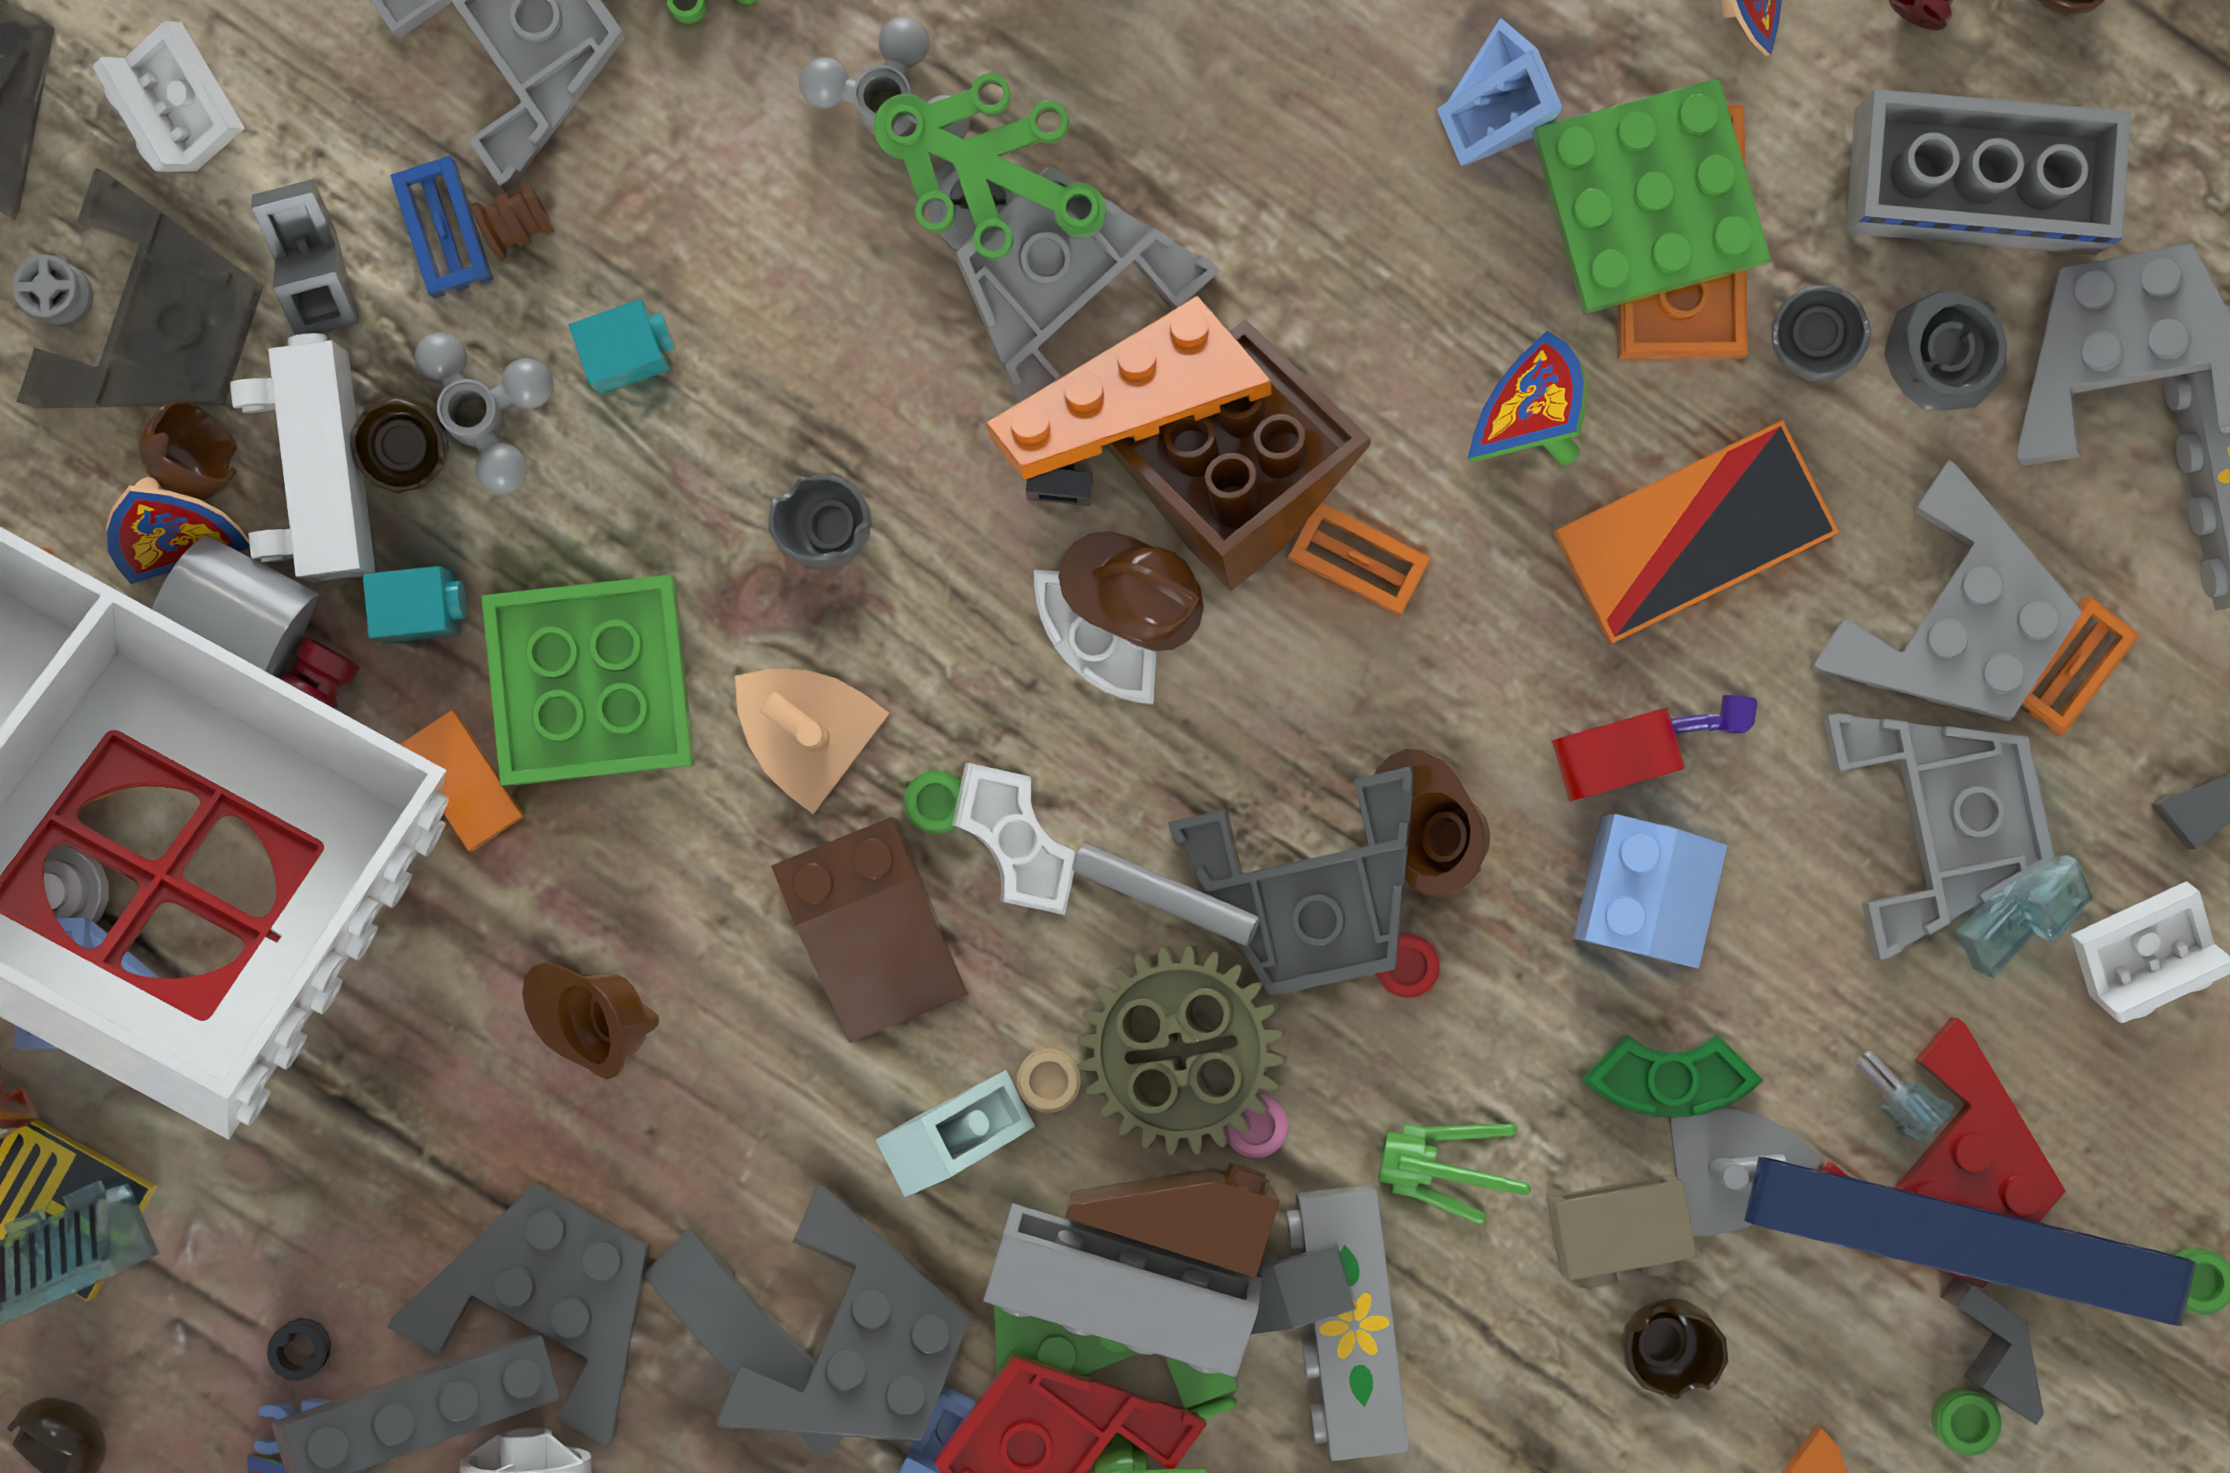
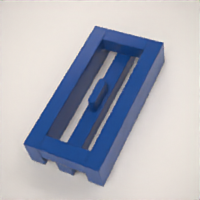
(459, 277)

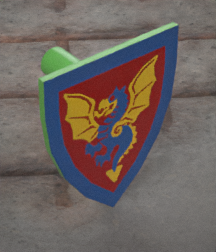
(1535, 404)

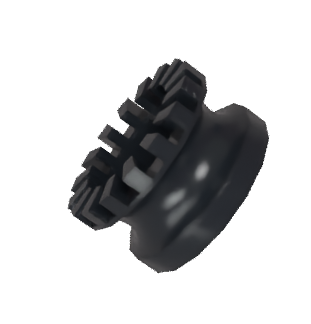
(312, 1363)

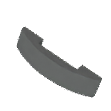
(730, 1321)

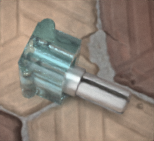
(1908, 1103)

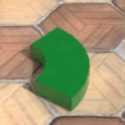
(1671, 1083)

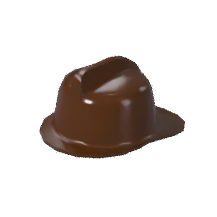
(1132, 590)
(1446, 827)
(587, 1017)

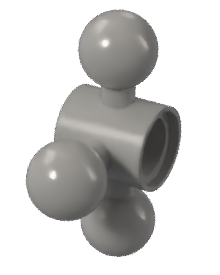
(902, 45)
(524, 383)

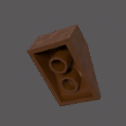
(870, 929)
(1192, 1213)

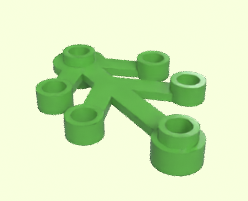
(980, 161)

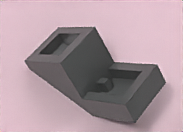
(307, 258)
(1302, 1290)
(2006, 1361)

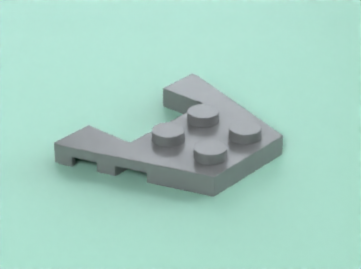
(542, 49)
(1056, 275)
(2123, 326)
(1985, 630)
(1971, 815)

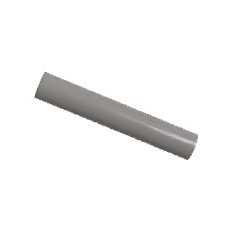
(1166, 894)

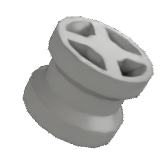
(37, 285)

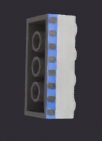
(1988, 172)

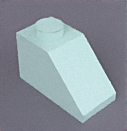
(955, 1134)

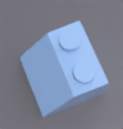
(1650, 890)

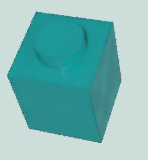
(622, 346)
(413, 604)

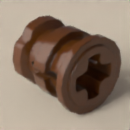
(512, 219)

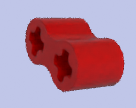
(1618, 754)

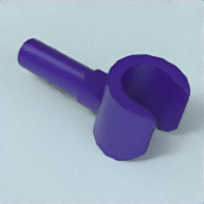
(1735, 717)

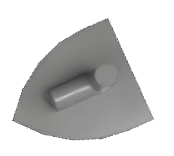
(1719, 1159)

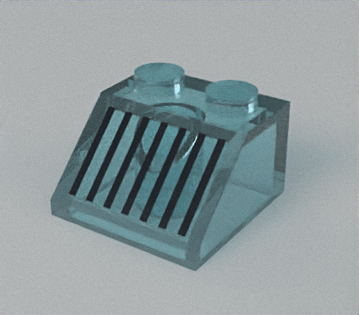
(70, 1250)

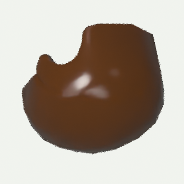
(187, 450)

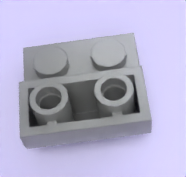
(237, 604)

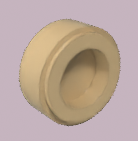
(1049, 1080)

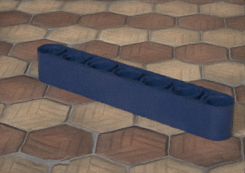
(1970, 1241)

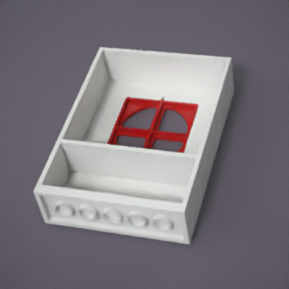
(127, 699)

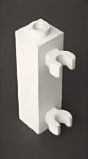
(322, 484)

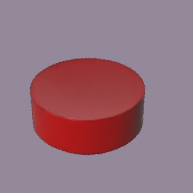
(1416, 968)

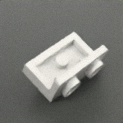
(170, 100)
(2150, 954)

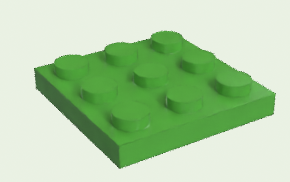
(1651, 196)
(587, 680)

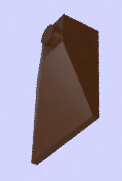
(1248, 474)

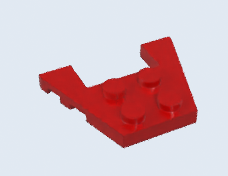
(1986, 1149)
(1060, 1423)

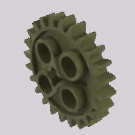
(1192, 1105)

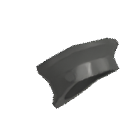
(1946, 351)

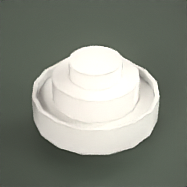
(75, 884)

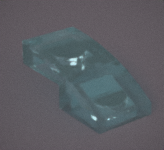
(2036, 904)

